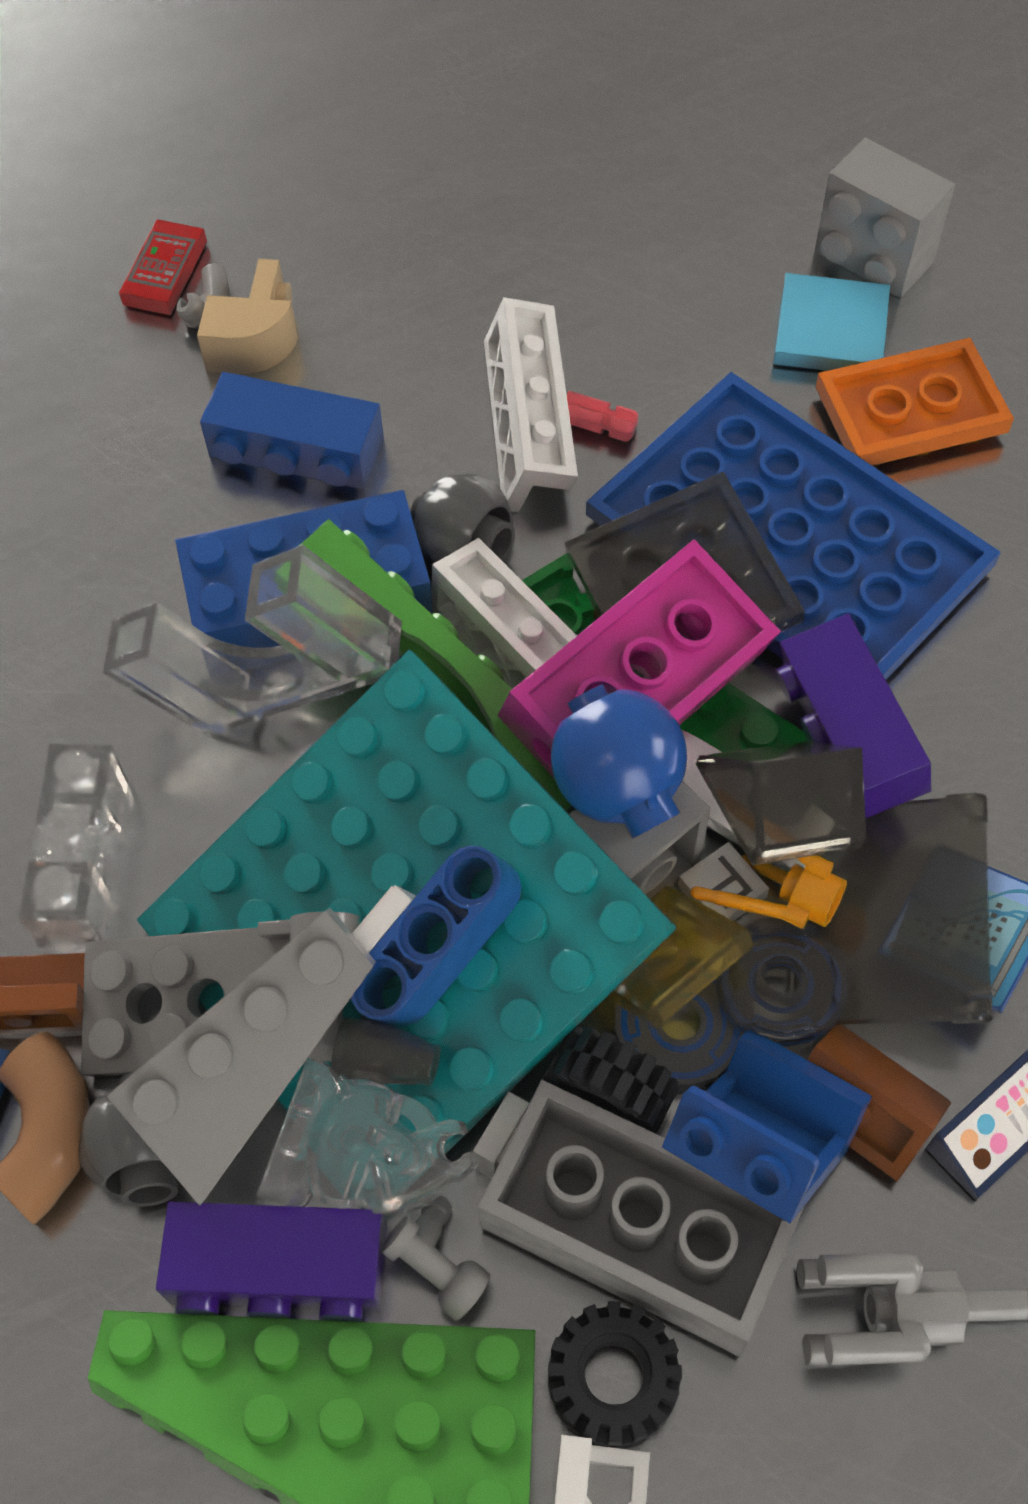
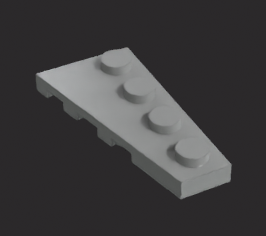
(231, 1064)

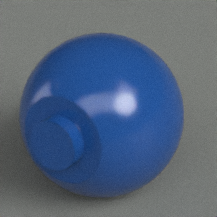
(620, 758)

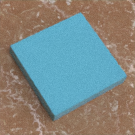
(830, 322)

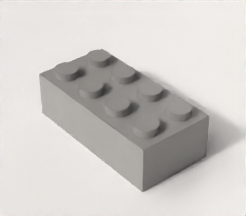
(634, 1218)

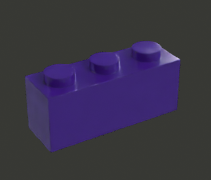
(855, 707)
(272, 1260)

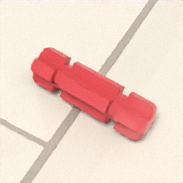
(597, 416)

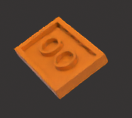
(914, 402)

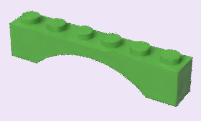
(433, 639)

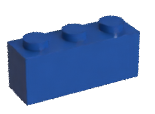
(293, 430)

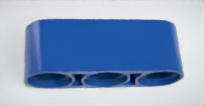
(469, 926)

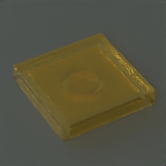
(684, 962)

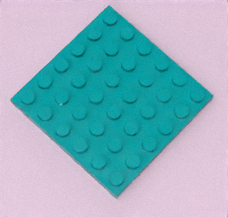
(385, 807)

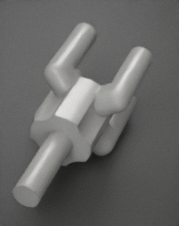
(902, 1307)

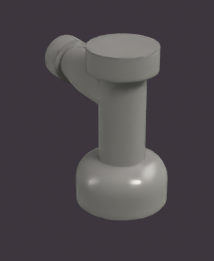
(415, 1244)

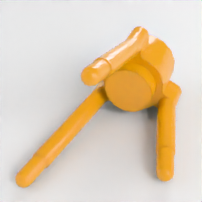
(809, 891)

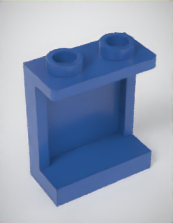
(768, 1125)

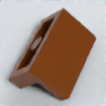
(41, 993)
(901, 1104)

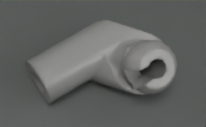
(213, 283)

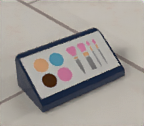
(988, 1132)

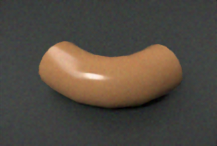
(52, 1116)

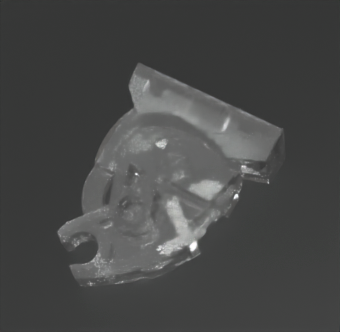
(353, 1151)

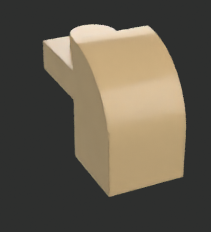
(249, 332)

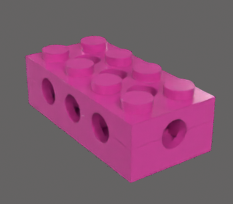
(643, 634)

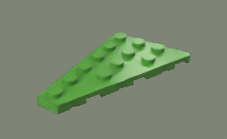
(332, 1403)

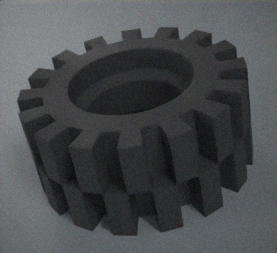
(613, 1077)
(647, 1341)

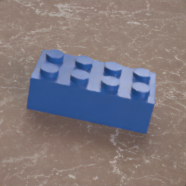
(220, 562)

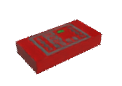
(163, 267)

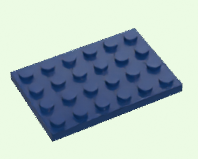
(827, 516)

